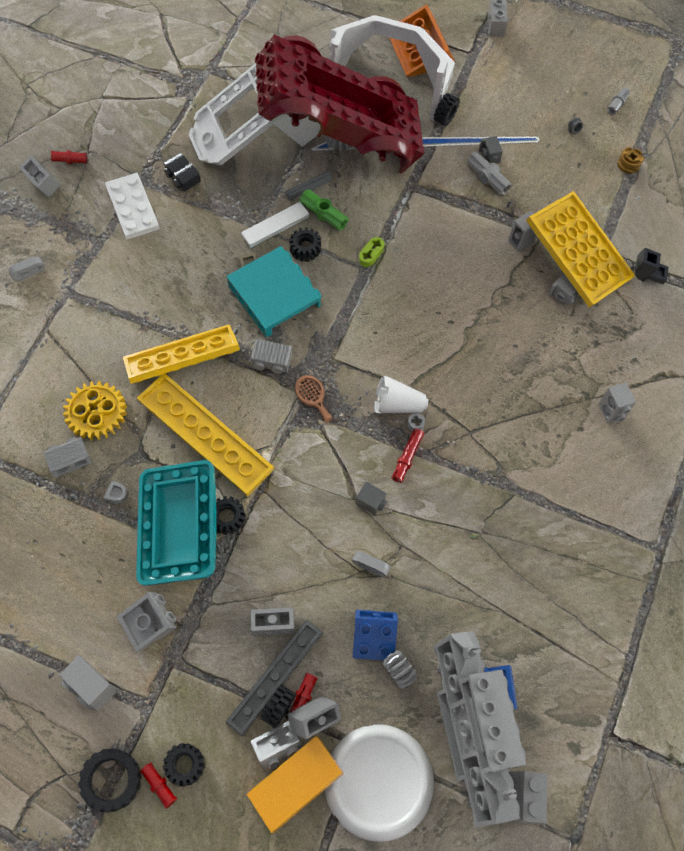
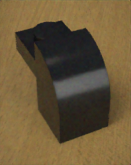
(649, 267)

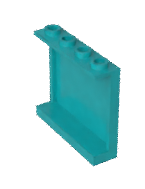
(273, 289)

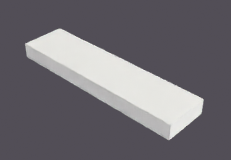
(275, 224)

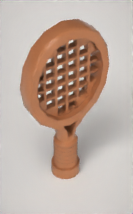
(323, 411)

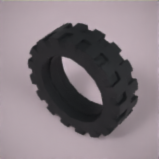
(90, 767)

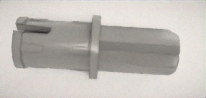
(618, 101)

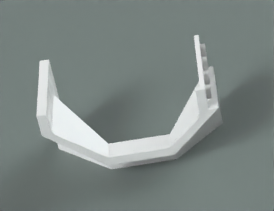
(438, 64)

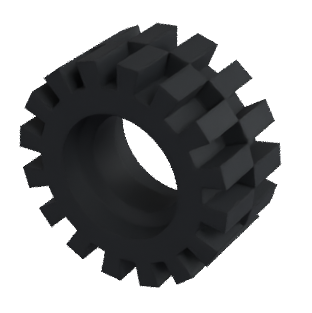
(446, 109)
(305, 235)
(238, 519)
(278, 706)
(170, 764)

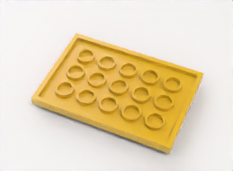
(580, 248)

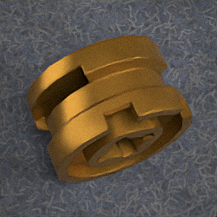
(630, 160)

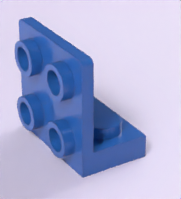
(374, 634)

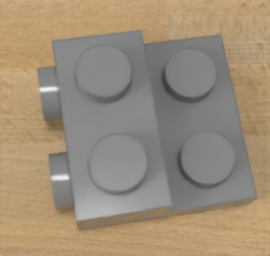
(147, 621)

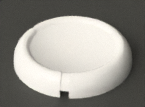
(383, 783)

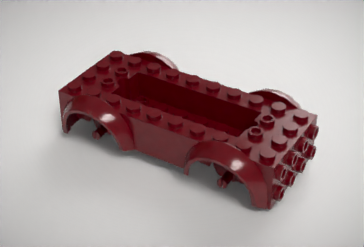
(346, 104)

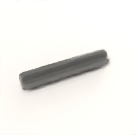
(310, 184)

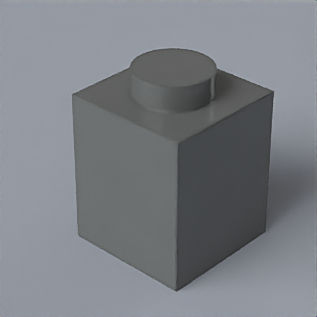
(371, 498)

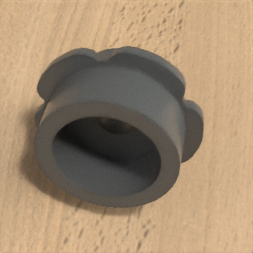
(575, 125)

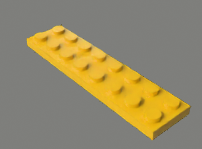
(206, 434)

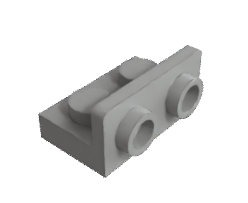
(276, 746)

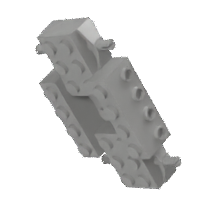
(479, 729)

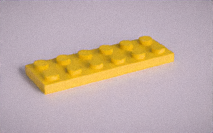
(180, 353)

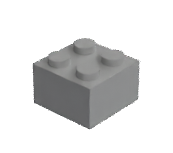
(88, 683)

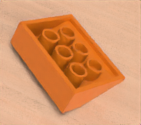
(407, 52)

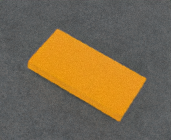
(294, 784)

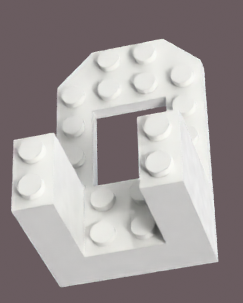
(210, 138)

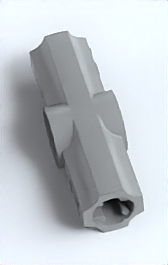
(489, 173)

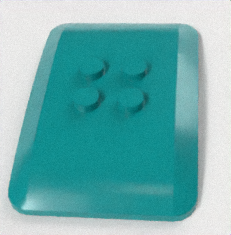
(176, 523)

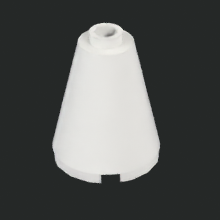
(398, 398)

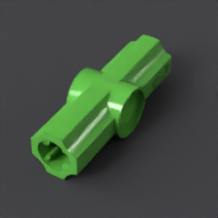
(324, 209)

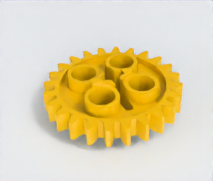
(95, 410)

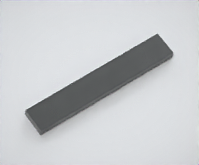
(273, 677)

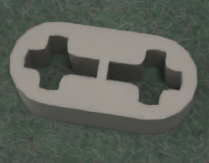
(26, 268)
(371, 564)

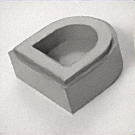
(116, 493)

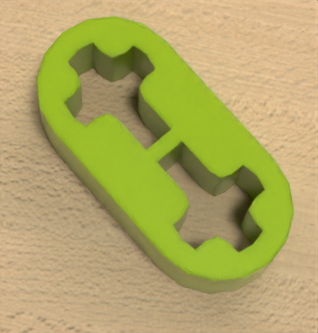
(374, 254)

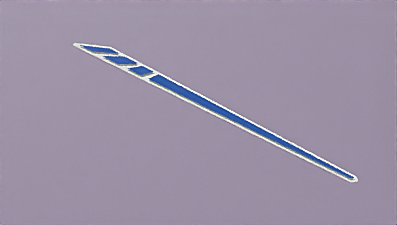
(447, 141)

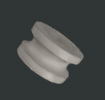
(416, 416)

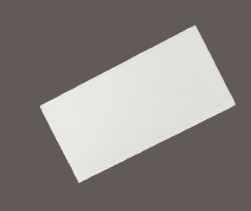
(132, 206)

